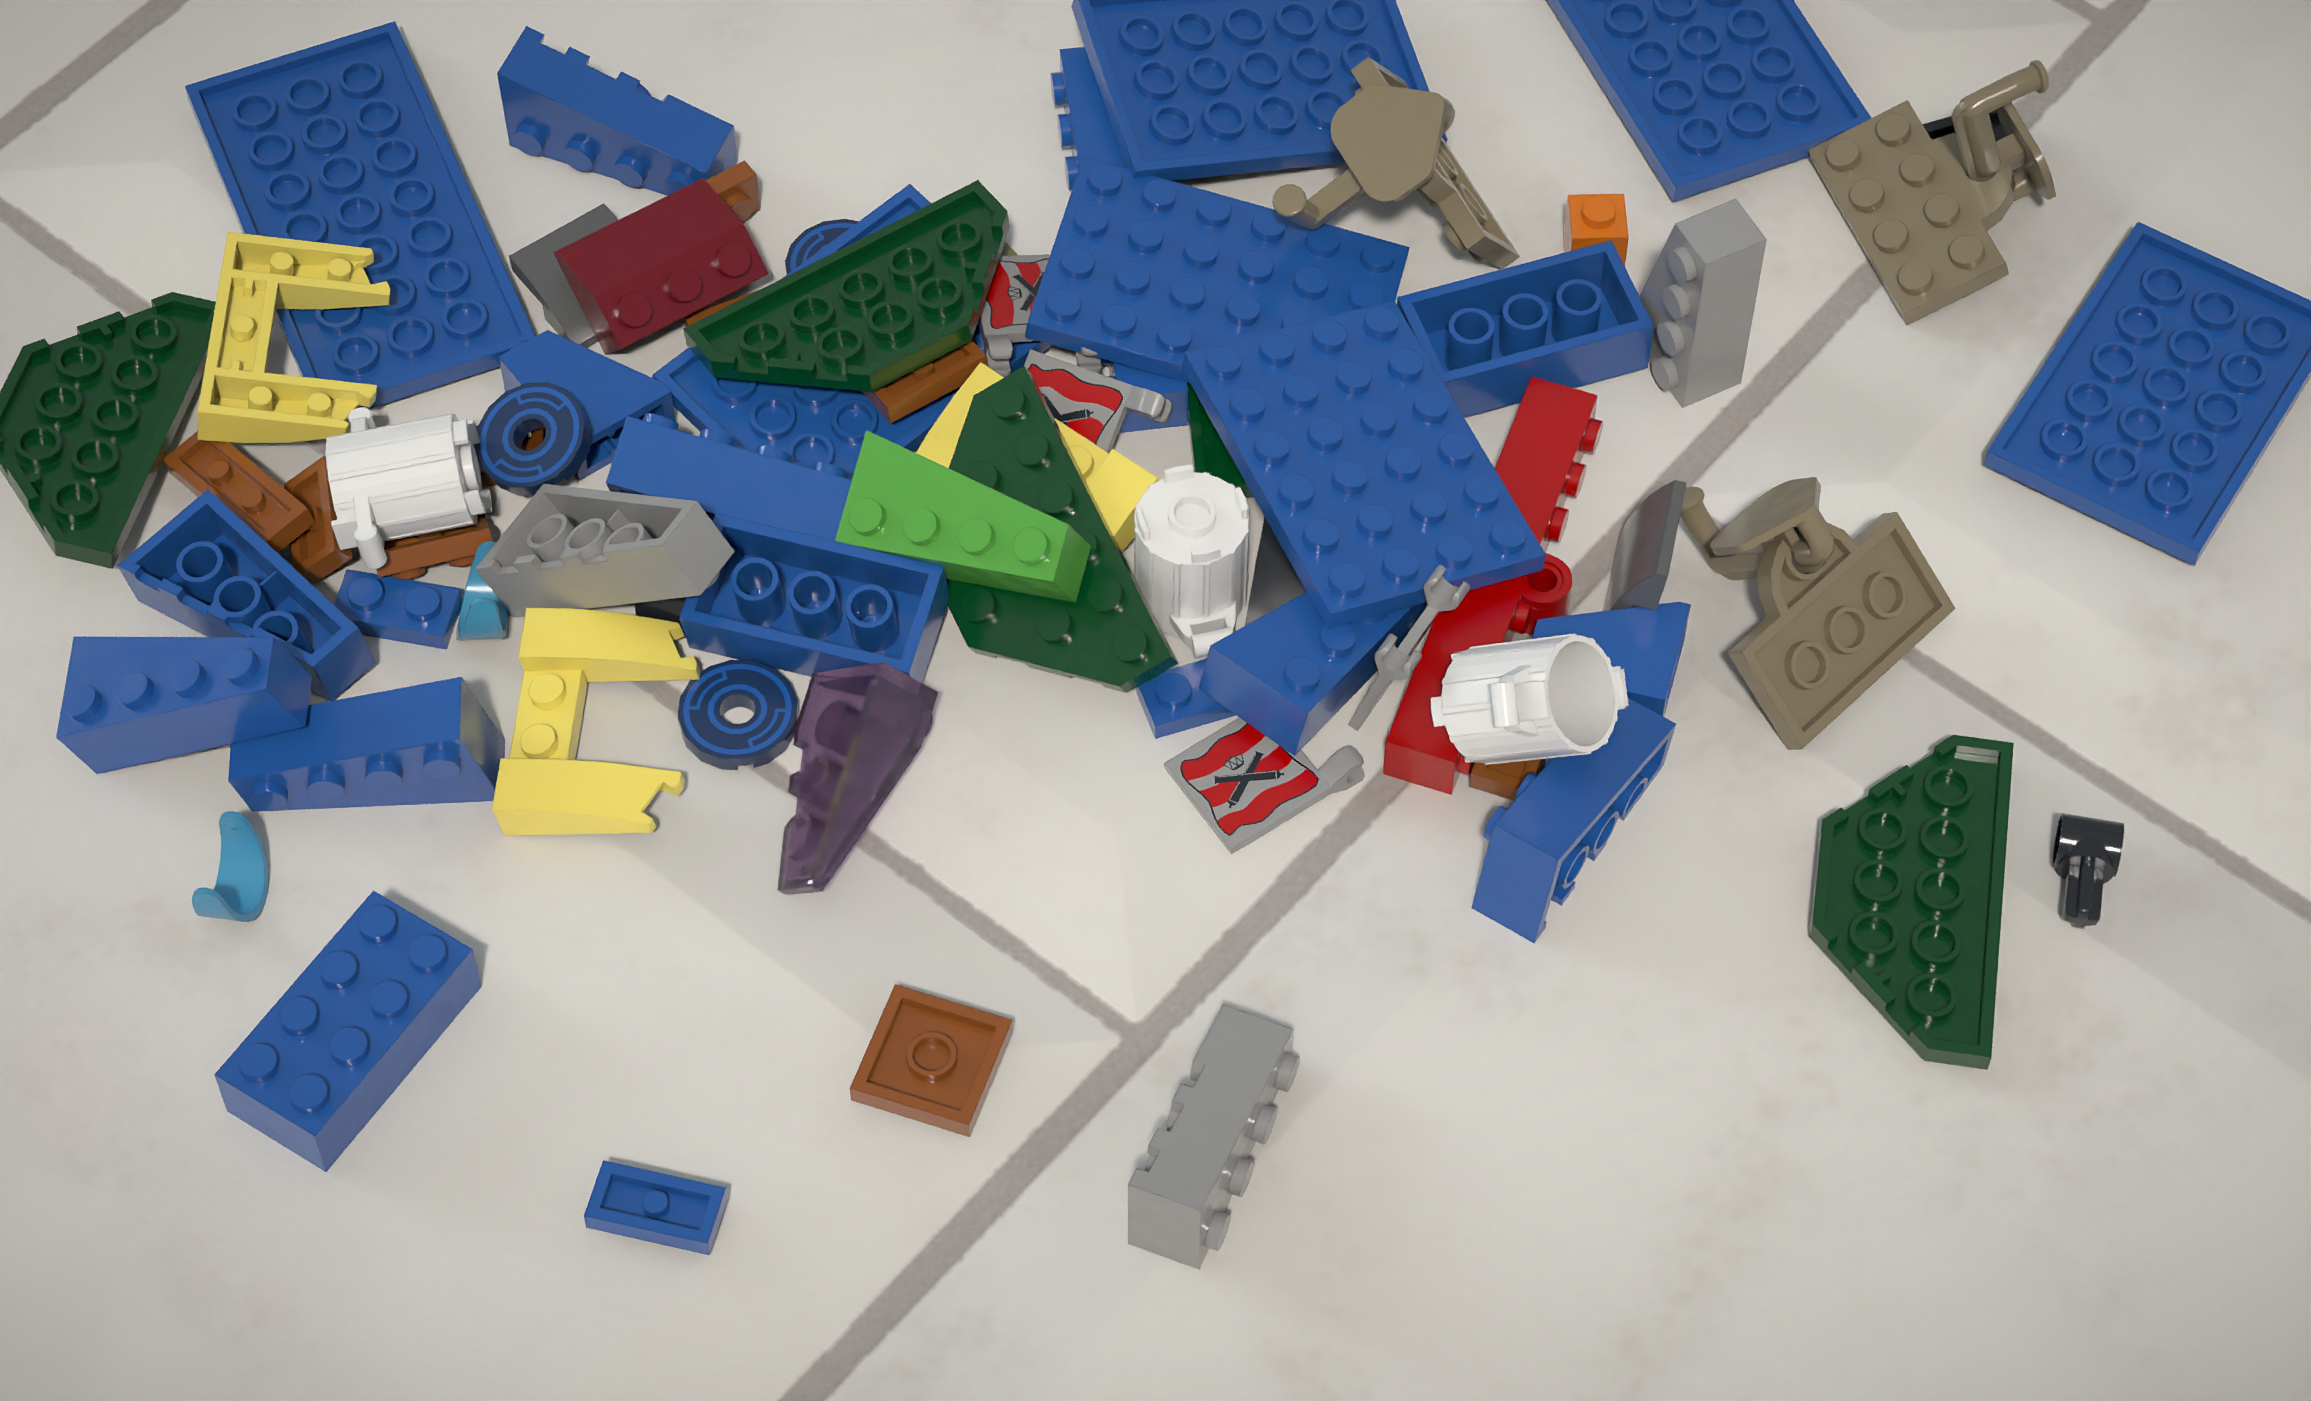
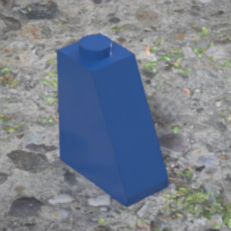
(598, 384)
(1638, 640)

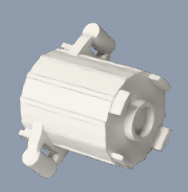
(402, 481)
(1193, 555)
(1530, 699)

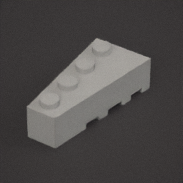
(1704, 302)
(603, 551)
(1210, 1133)

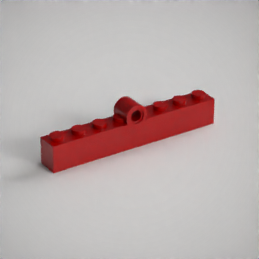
(1539, 471)

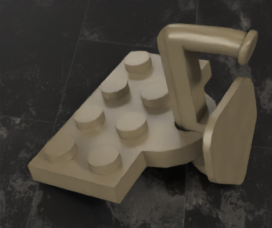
(1392, 149)
(1929, 202)
(1831, 602)

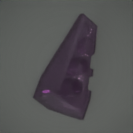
(856, 743)

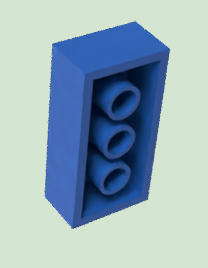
(1548, 319)
(816, 604)
(349, 1030)

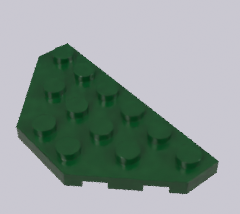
(867, 307)
(96, 419)
(1110, 630)
(1917, 896)

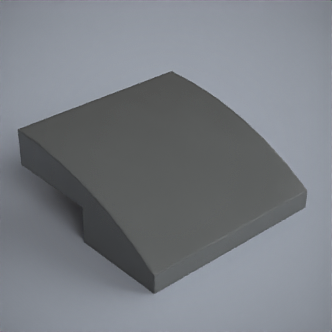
(546, 281)
(1646, 550)

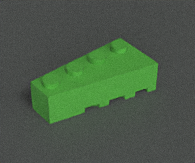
(946, 519)

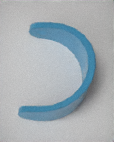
(481, 611)
(241, 877)

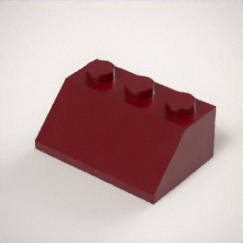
(659, 265)

